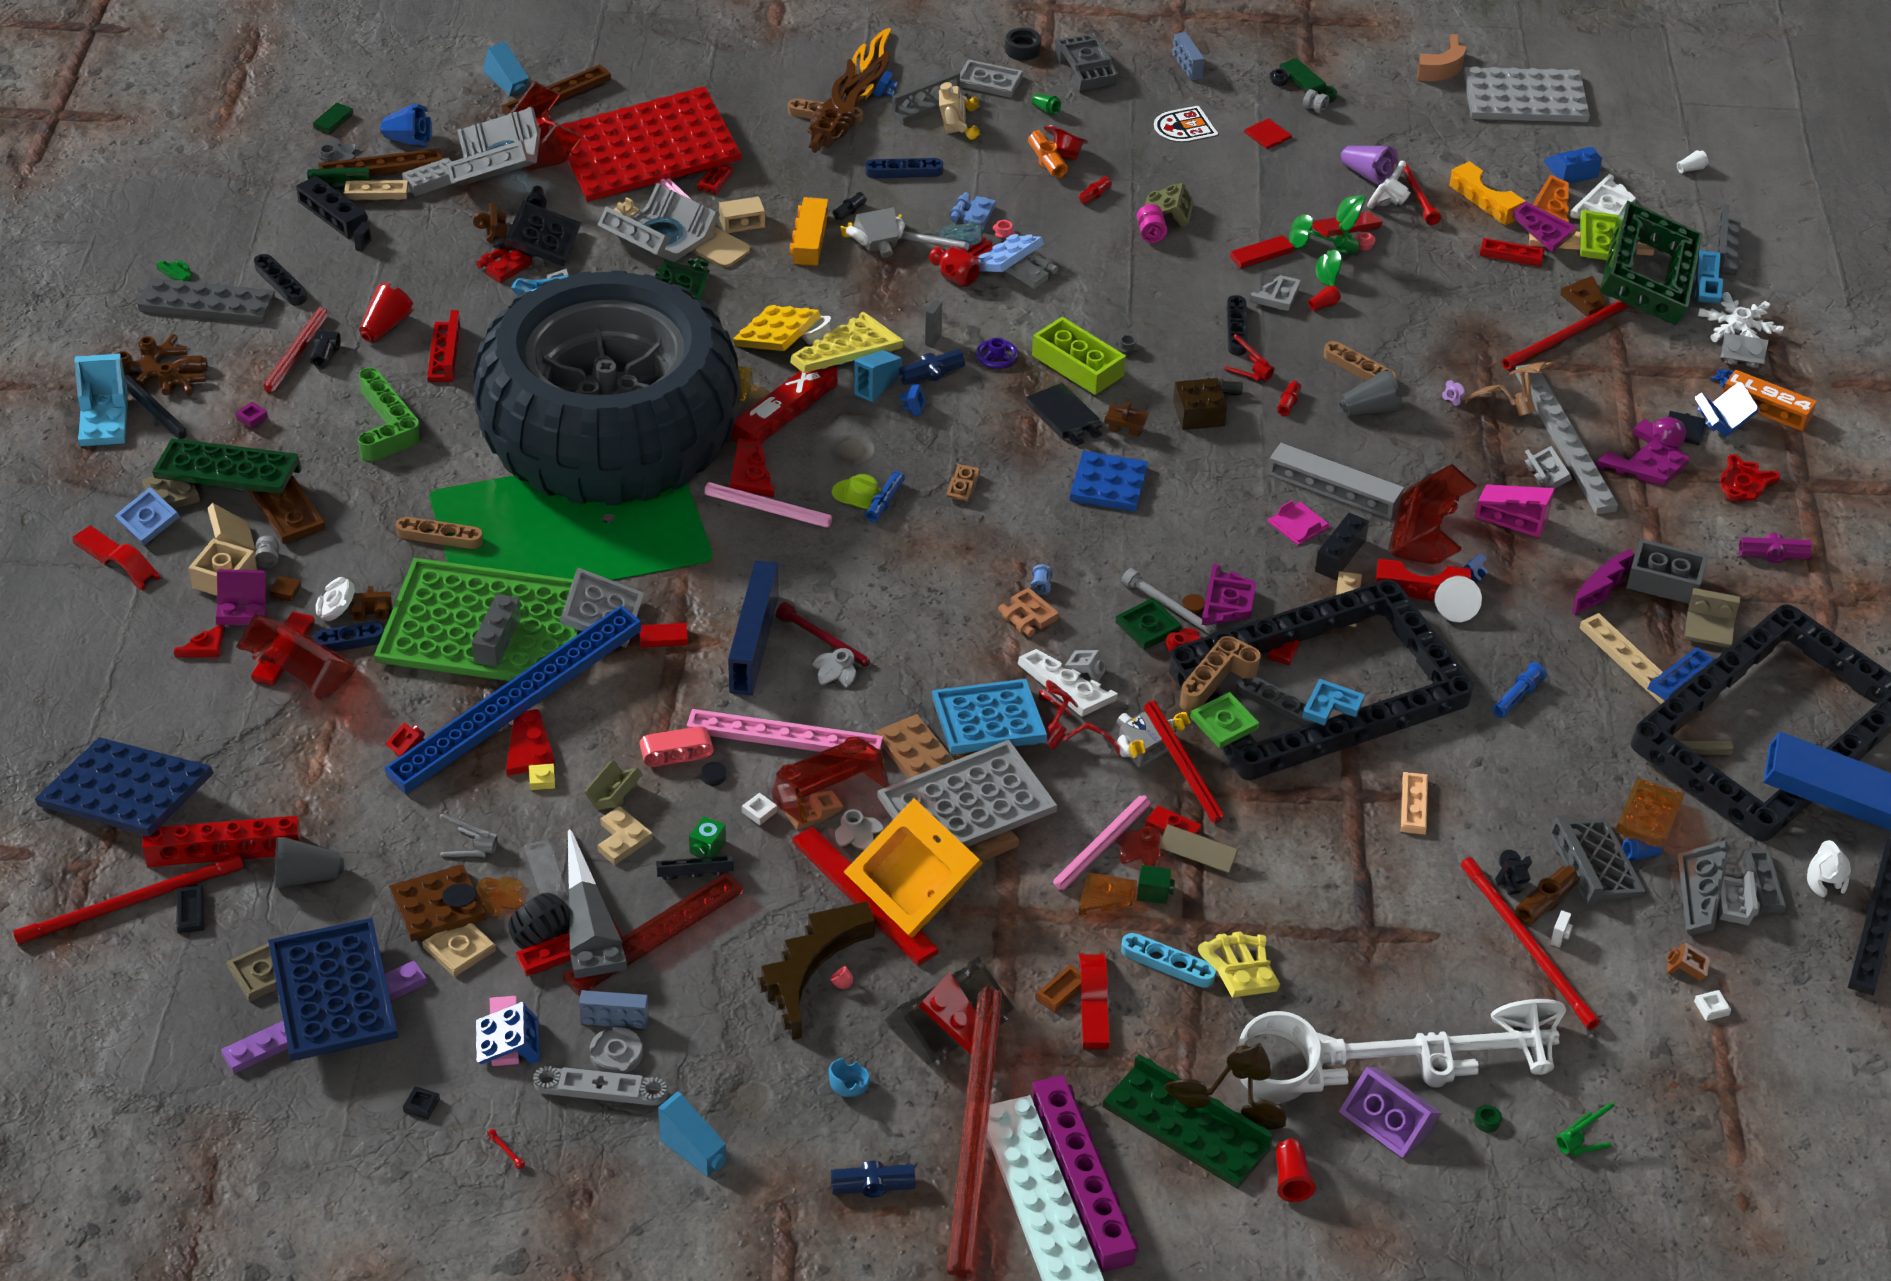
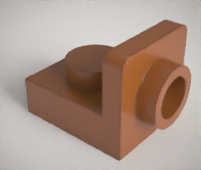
(1689, 960)

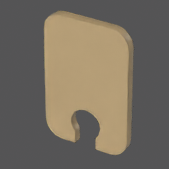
(723, 249)

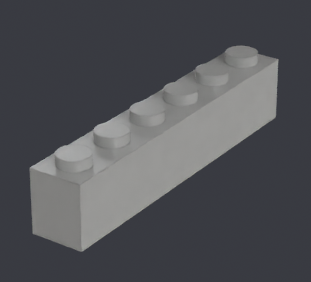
(1335, 480)

